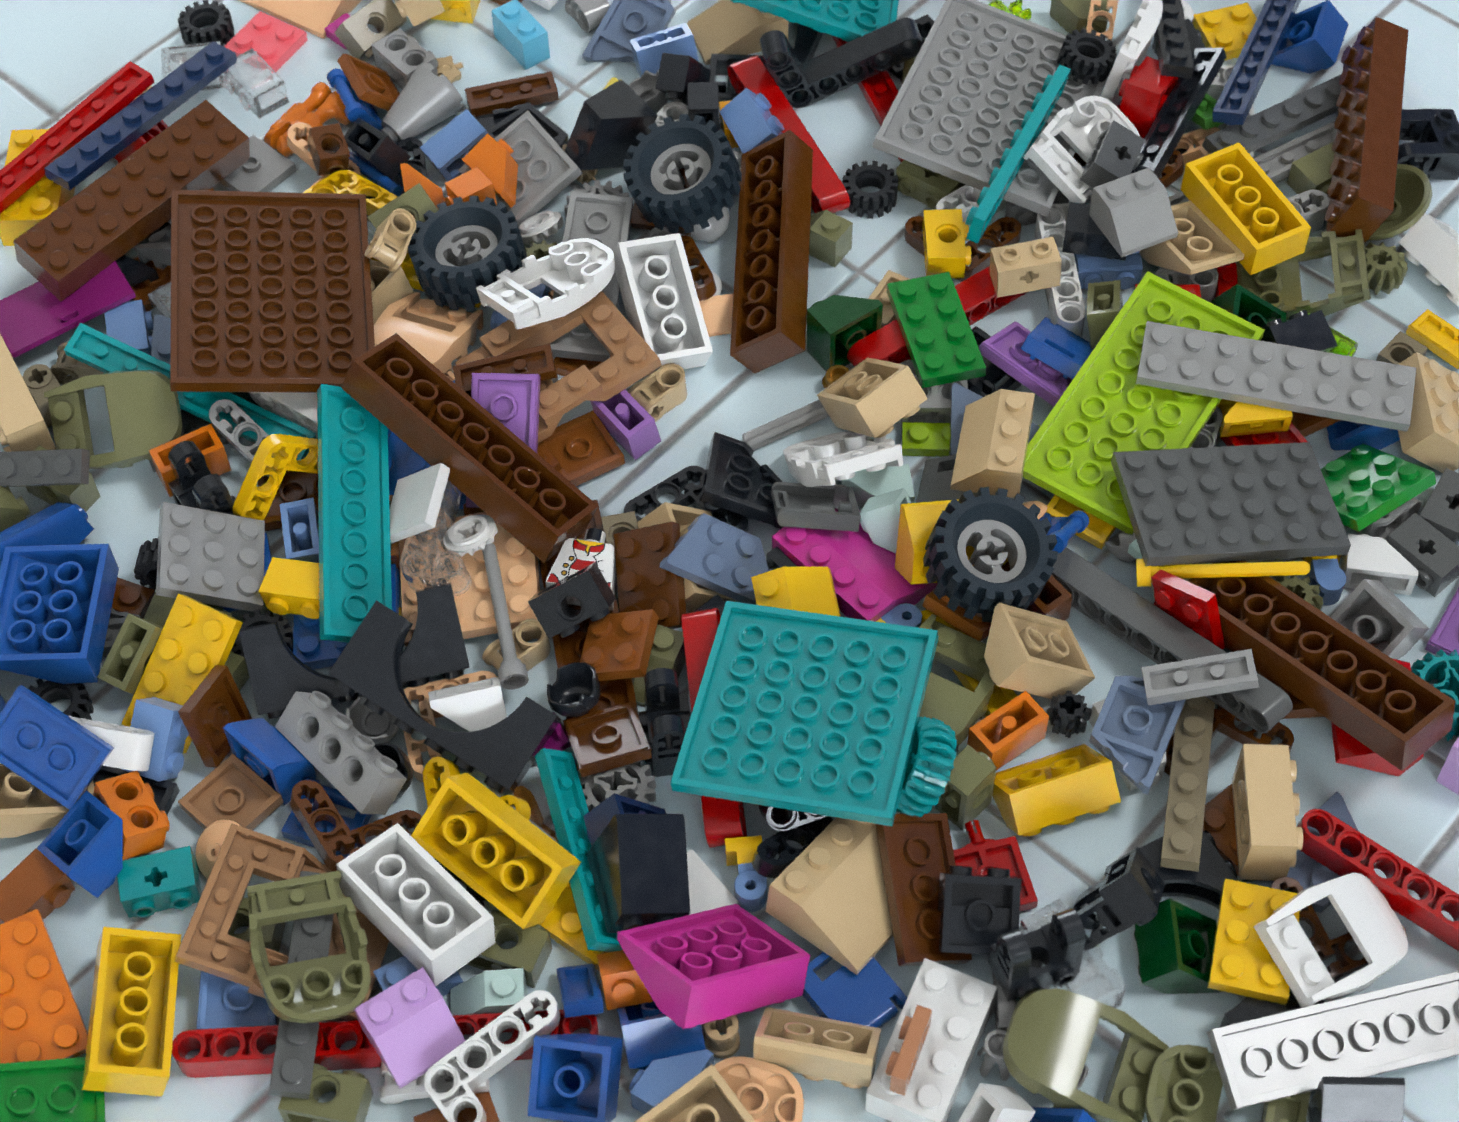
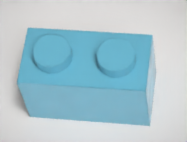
(520, 34)

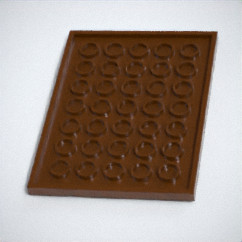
(267, 290)

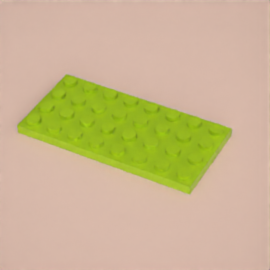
(1111, 413)

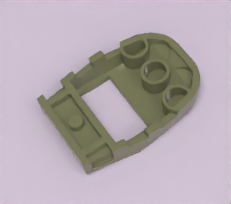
(1282, 282)
(139, 409)
(948, 700)
(313, 987)
(1050, 1045)
(1189, 1088)

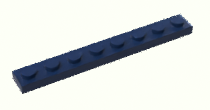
(1254, 62)
(140, 116)

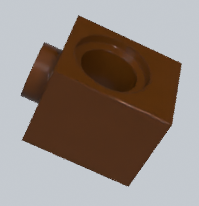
(328, 138)

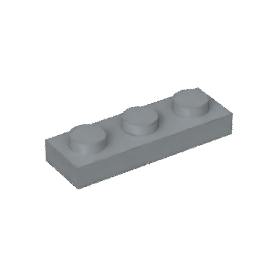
(1199, 677)

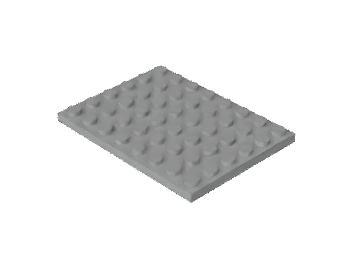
(972, 95)

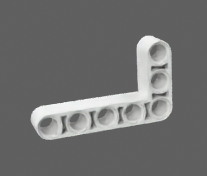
(1066, 300)

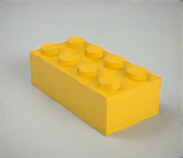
(37, 201)
(1246, 207)
(495, 850)
(132, 1012)

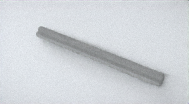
(791, 422)

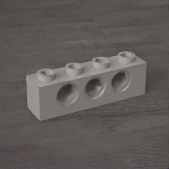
(341, 752)

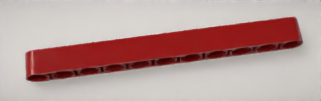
(331, 1036)

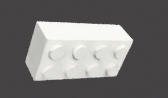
(663, 299)
(416, 904)
(957, 1023)

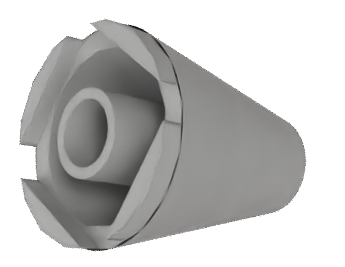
(421, 104)

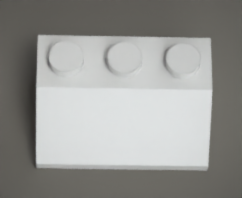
(1437, 249)

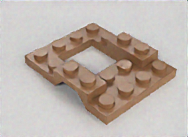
(629, 361)
(207, 941)

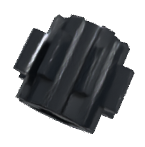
(1068, 714)

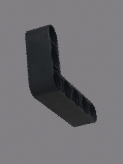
(840, 67)

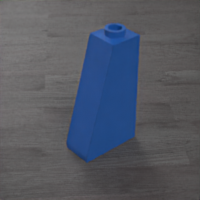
(52, 526)

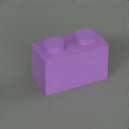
(628, 423)

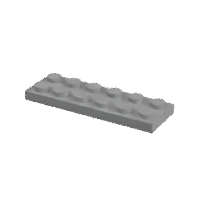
(607, 221)

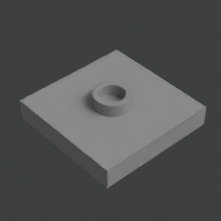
(262, 171)

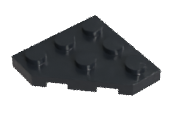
(738, 481)

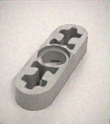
(226, 428)

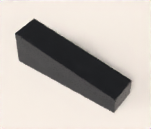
(806, 42)

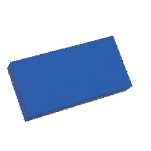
(579, 990)

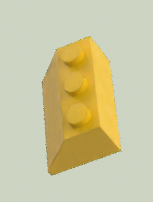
(914, 529)
(797, 589)
(1055, 790)

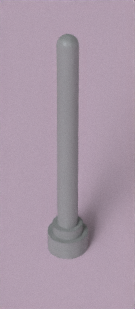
(512, 671)

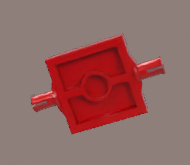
(998, 853)

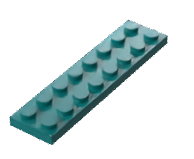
(351, 513)

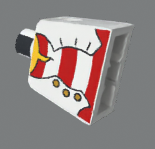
(581, 553)

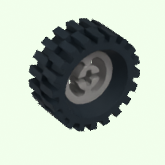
(656, 177)
(465, 249)
(990, 527)

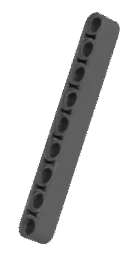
(1160, 636)

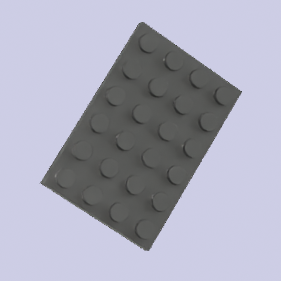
(1229, 504)

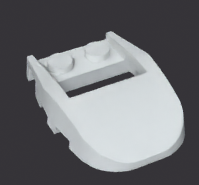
(1134, 47)
(1080, 128)
(572, 269)
(839, 457)
(1367, 920)

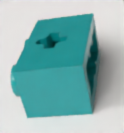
(172, 870)

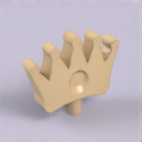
(449, 69)

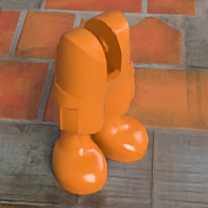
(327, 106)

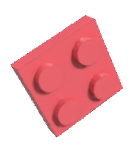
(270, 38)

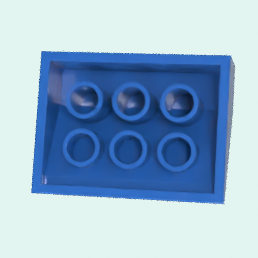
(56, 610)

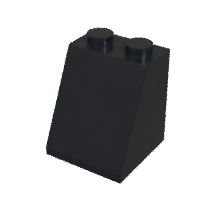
(609, 127)
(641, 870)

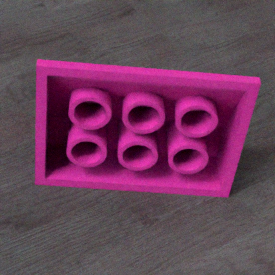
(860, 570)
(714, 964)

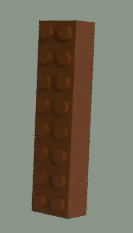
(1367, 130)
(130, 200)
(772, 253)
(482, 453)
(1331, 668)

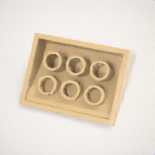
(837, 894)

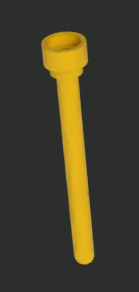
(1221, 570)

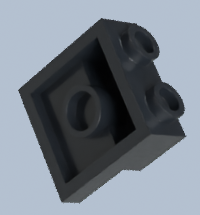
(976, 908)

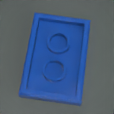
(49, 747)

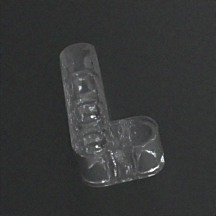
(432, 557)

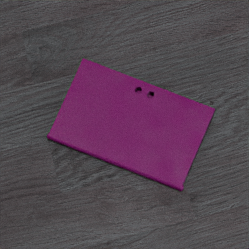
(38, 316)

